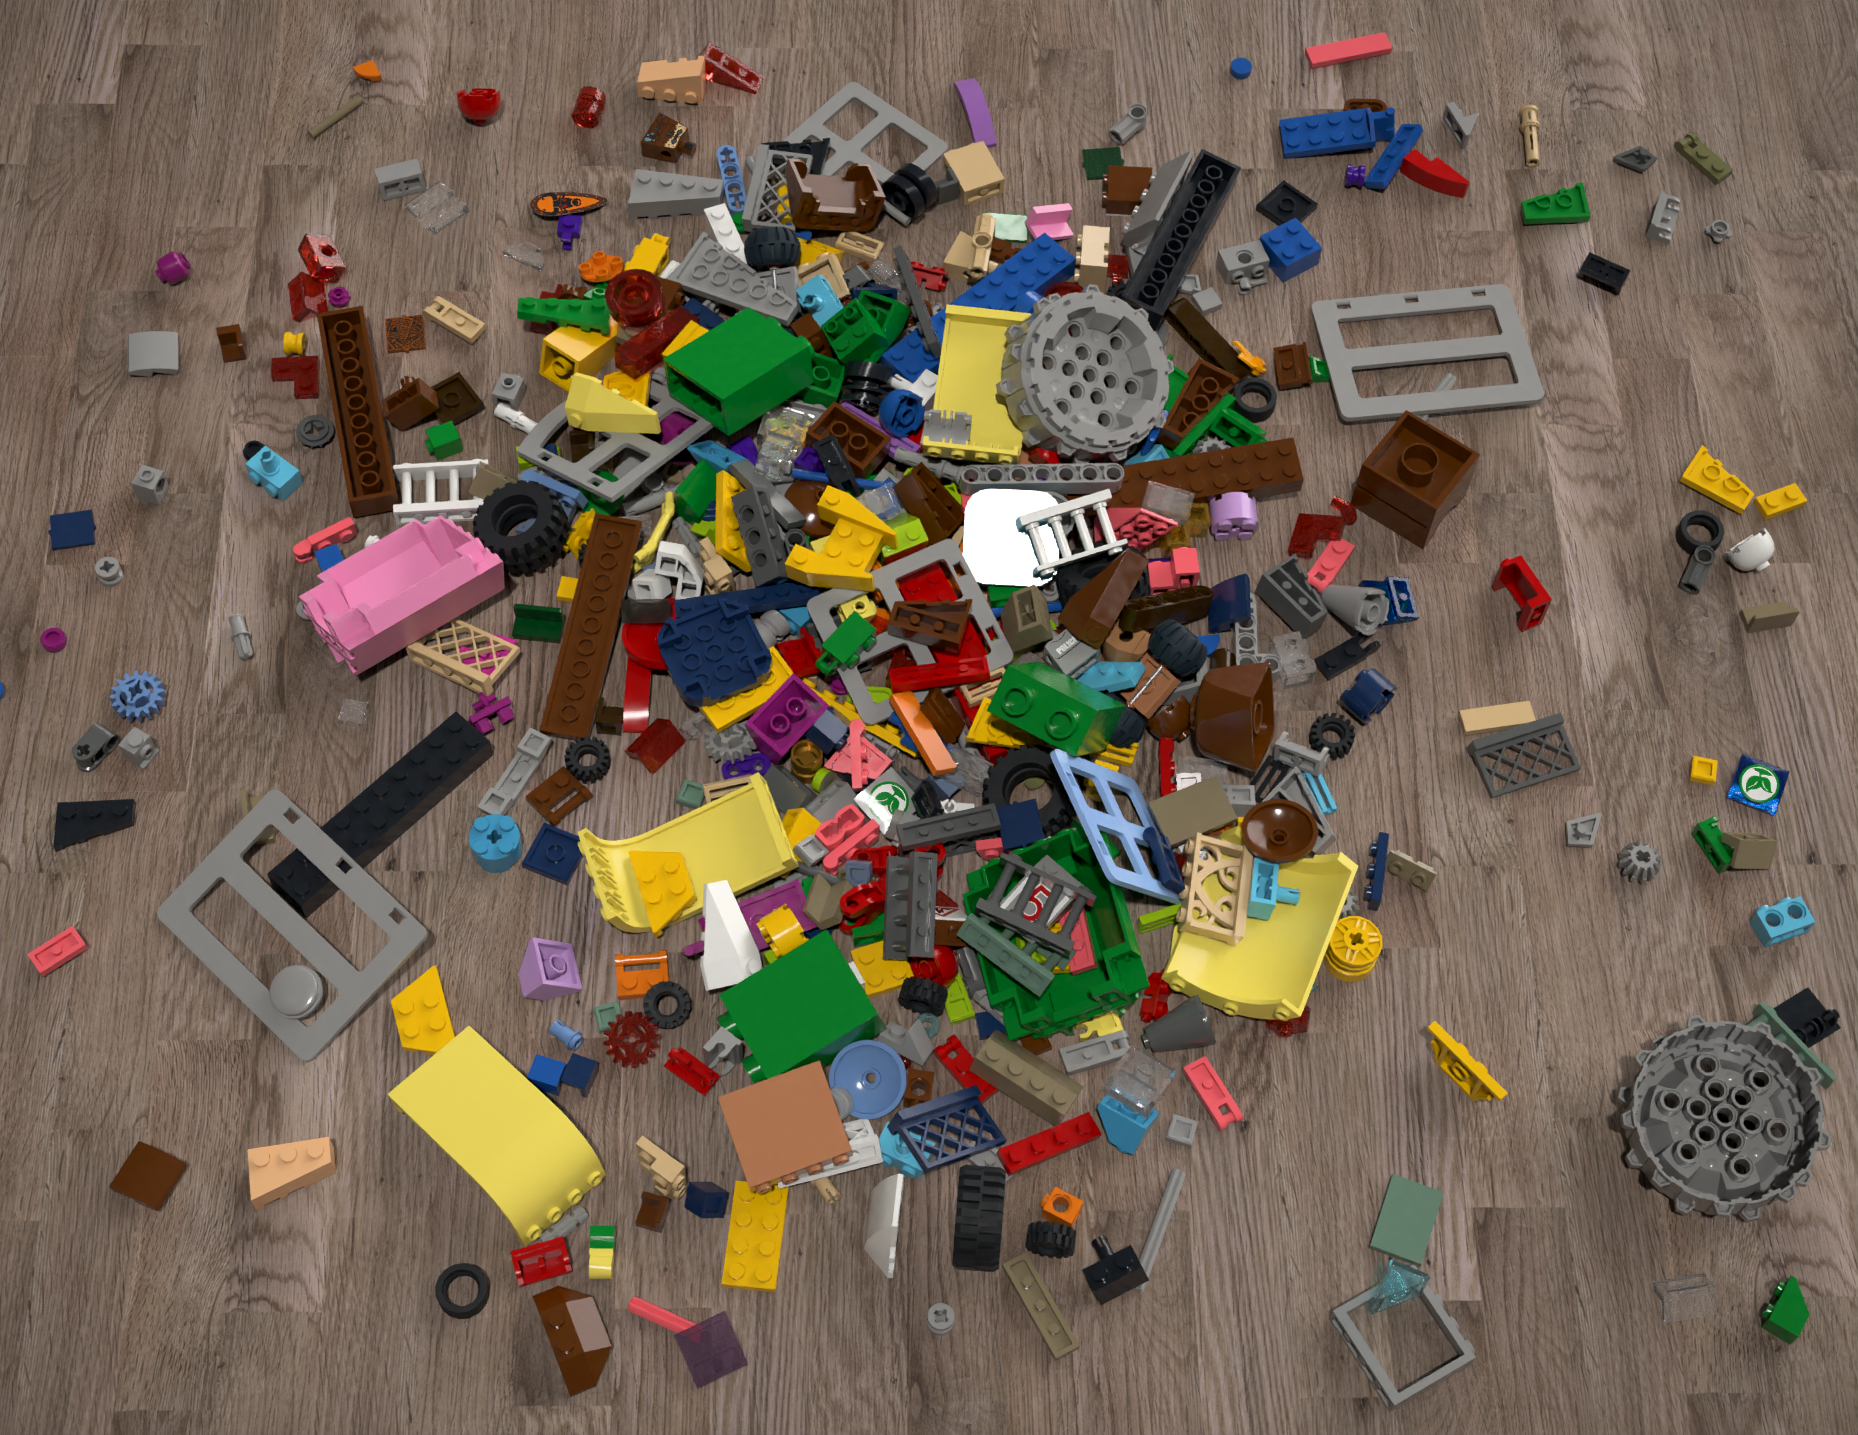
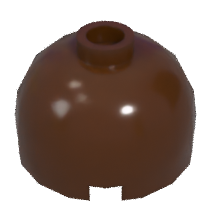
(1172, 721)

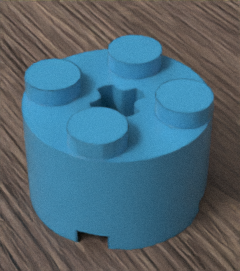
(495, 842)

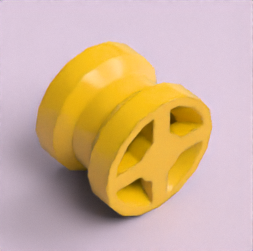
(294, 343)

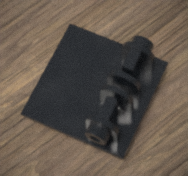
(1808, 1017)

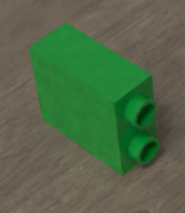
(739, 370)
(1056, 708)
(799, 1010)

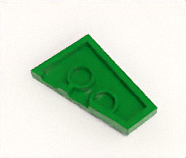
(1561, 207)

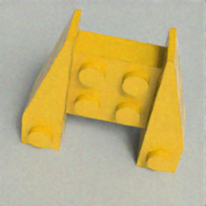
(849, 549)

